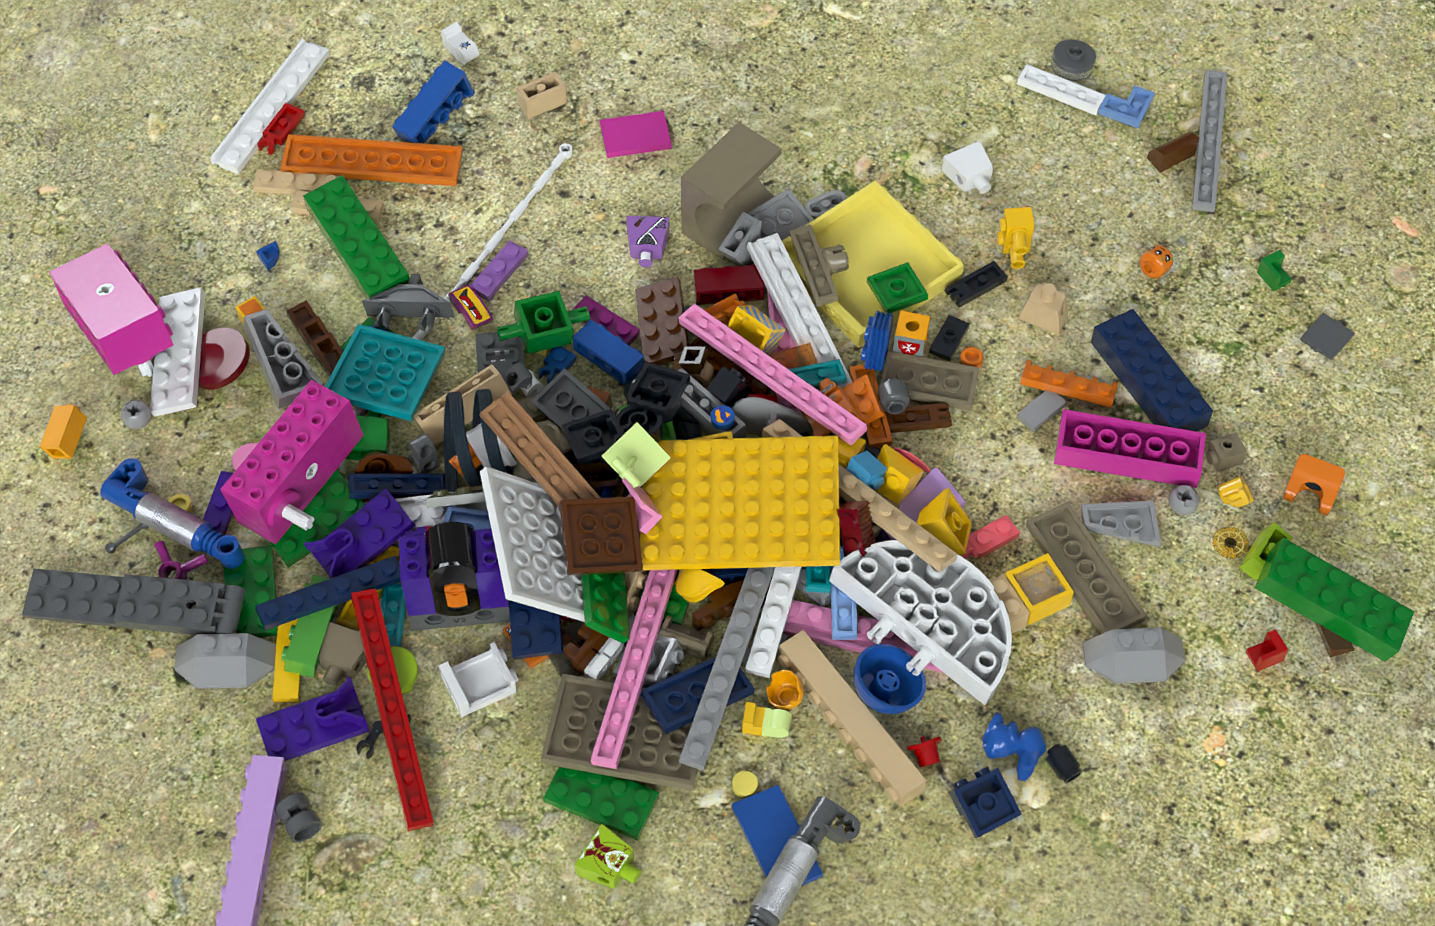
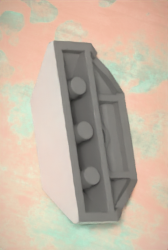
(1134, 655)
(224, 660)

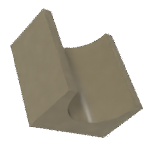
(725, 186)

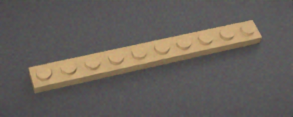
(883, 512)

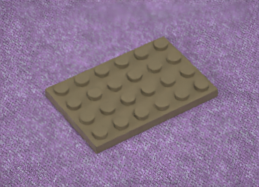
(647, 752)

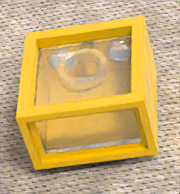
(1040, 587)

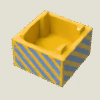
(756, 328)

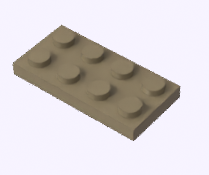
(933, 379)

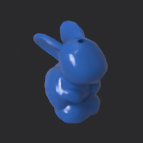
(1003, 740)

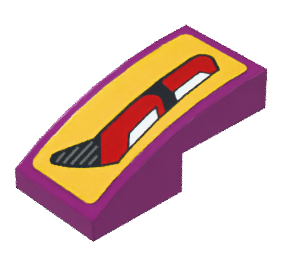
(471, 306)

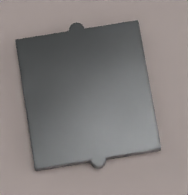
(1327, 336)

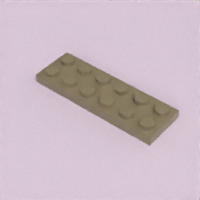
(1086, 569)

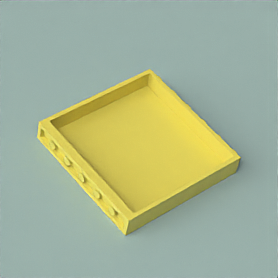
(876, 238)

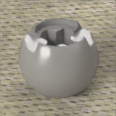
(135, 414)
(1187, 493)

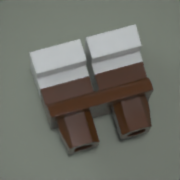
(595, 655)

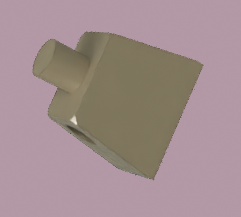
(341, 653)

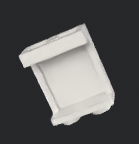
(479, 680)

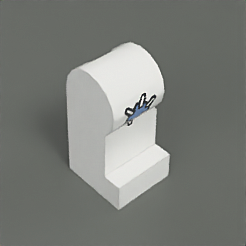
(459, 44)

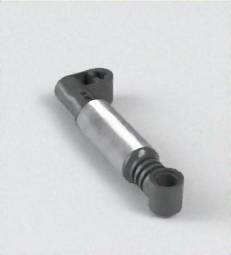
(798, 858)

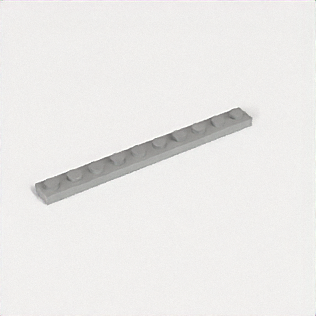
(726, 667)

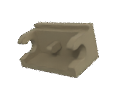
(692, 641)

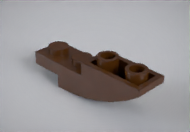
(720, 605)

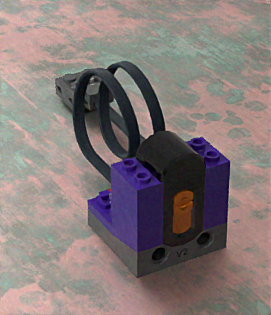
(450, 568)

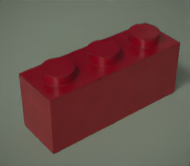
(719, 283)

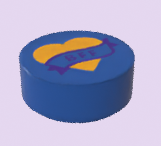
(722, 417)

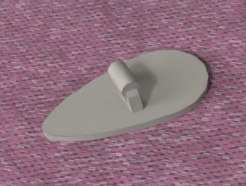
(760, 413)

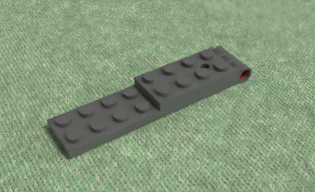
(134, 602)

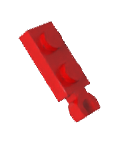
(281, 125)

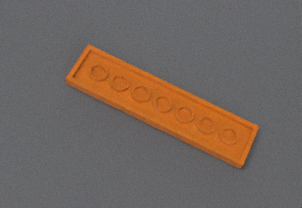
(373, 159)

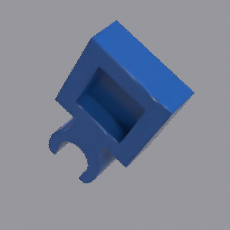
(555, 362)

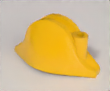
(696, 584)

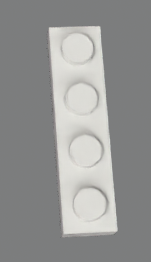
(1061, 89)

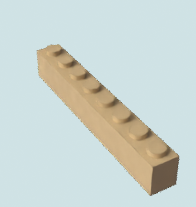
(852, 719)

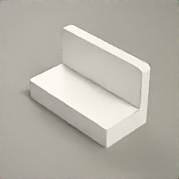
(476, 440)

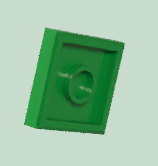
(897, 288)

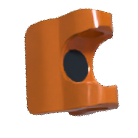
(1318, 477)

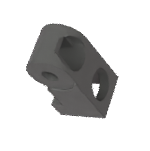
(421, 453)

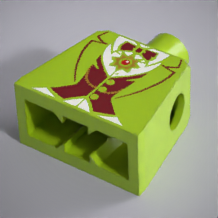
(607, 860)

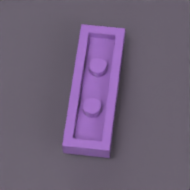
(499, 270)

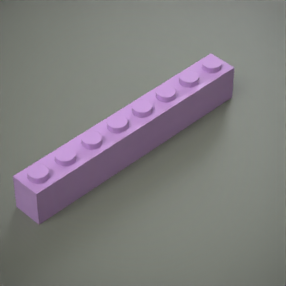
(253, 842)

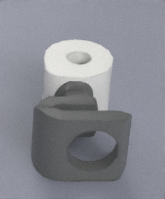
(525, 381)

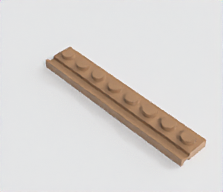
(535, 450)

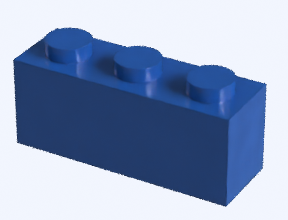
(608, 351)

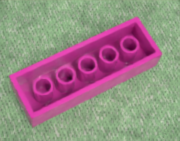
(1130, 448)

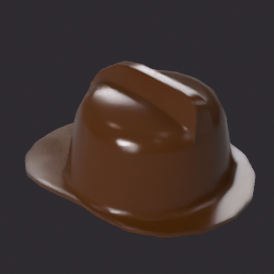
(380, 463)

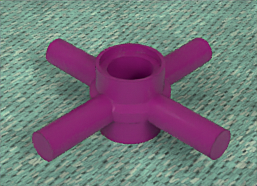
(169, 565)

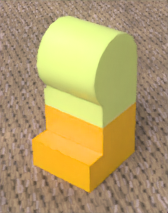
(766, 721)

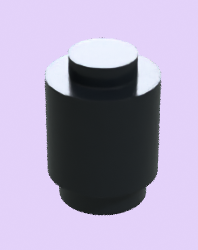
(1063, 763)

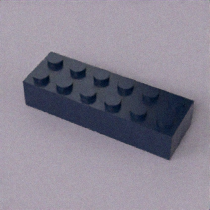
(1150, 373)

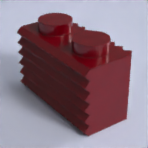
(855, 527)

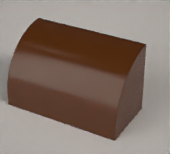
(1174, 151)

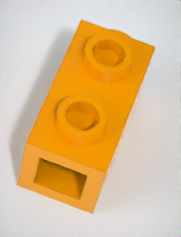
(63, 432)

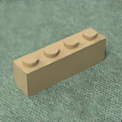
(431, 417)

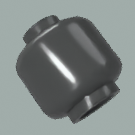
(894, 396)

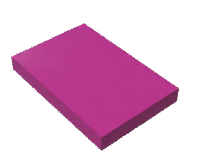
(635, 134)

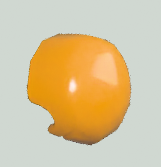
(785, 690)

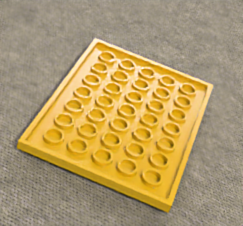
(745, 504)

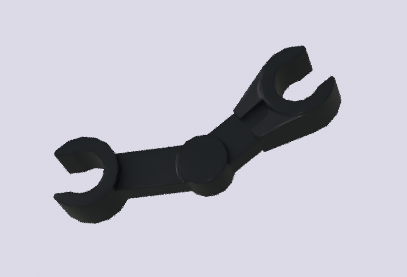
(372, 738)

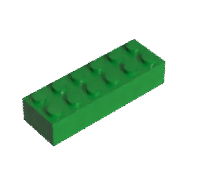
(355, 237)
(1334, 599)

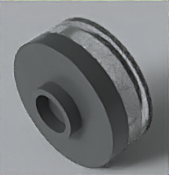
(1073, 60)

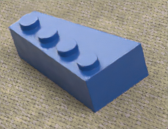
(433, 104)

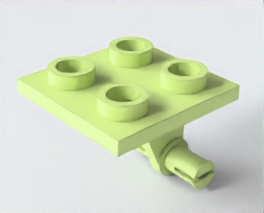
(636, 456)

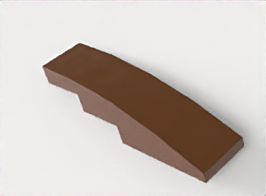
(315, 335)

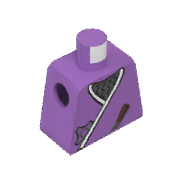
(647, 238)

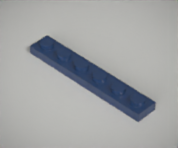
(328, 593)

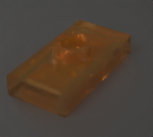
(796, 356)

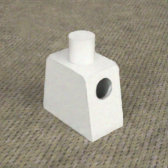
(969, 168)

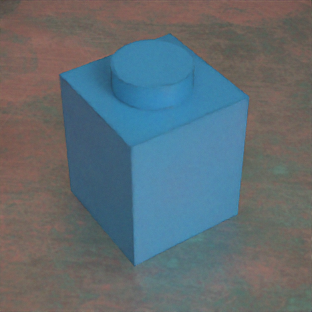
(867, 469)

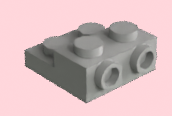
(664, 658)

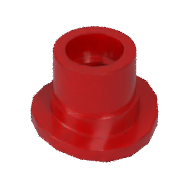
(926, 751)

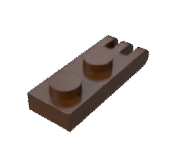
(920, 418)

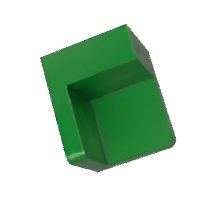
(1271, 270)

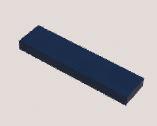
(399, 485)

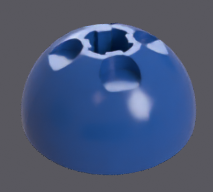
(885, 681)

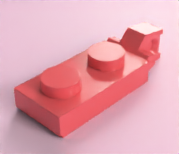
(991, 537)

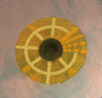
(1230, 542)

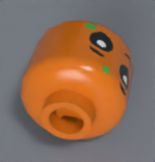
(1156, 261)

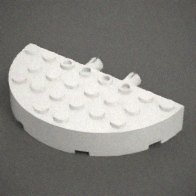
(943, 615)

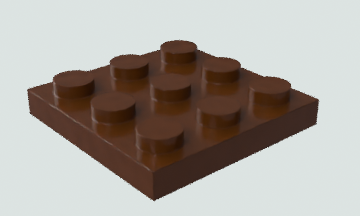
(600, 535)

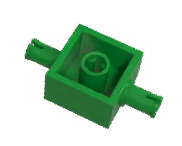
(543, 322)

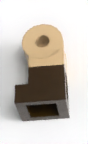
(697, 364)

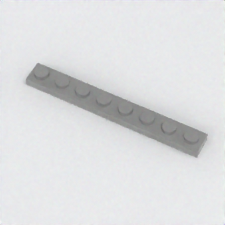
(1210, 141)

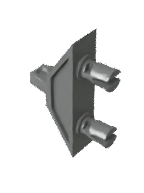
(408, 301)

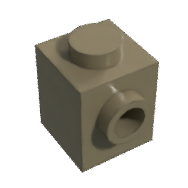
(1226, 452)

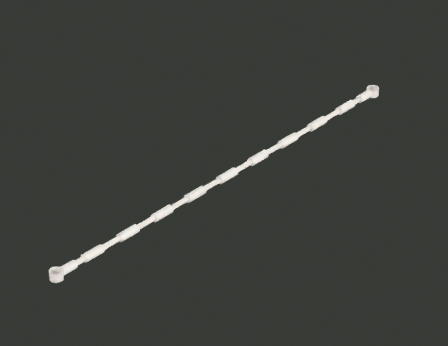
(497, 237)

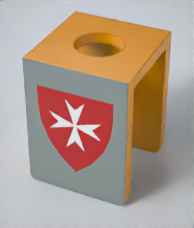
(911, 333)

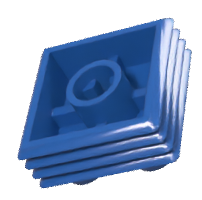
(877, 340)

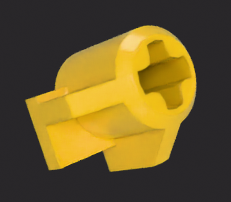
(1235, 492)

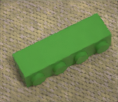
(307, 639)

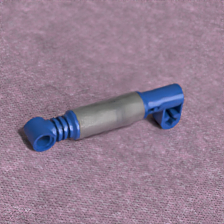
(125, 491)

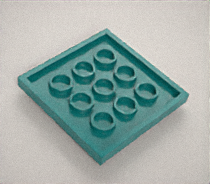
(385, 371)

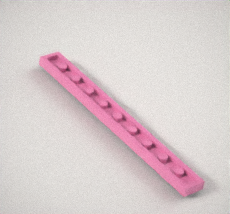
(773, 374)
(633, 669)

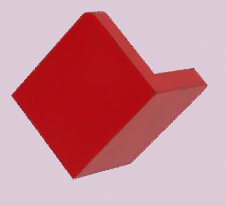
(1268, 652)

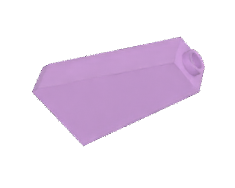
(921, 496)

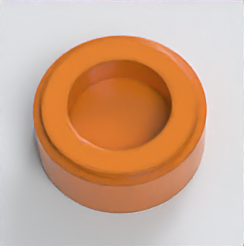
(971, 357)

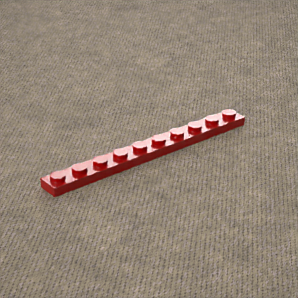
(392, 710)

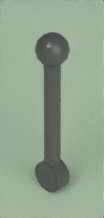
(111, 547)

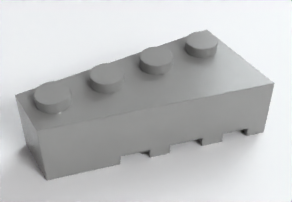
(278, 358)

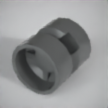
(298, 817)

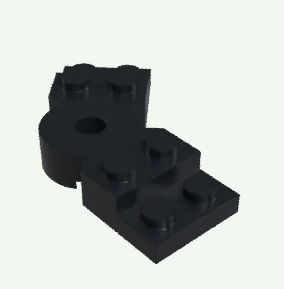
(650, 402)

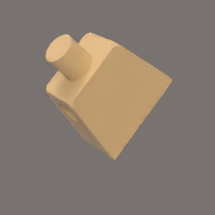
(1046, 308)

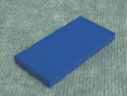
(768, 826)

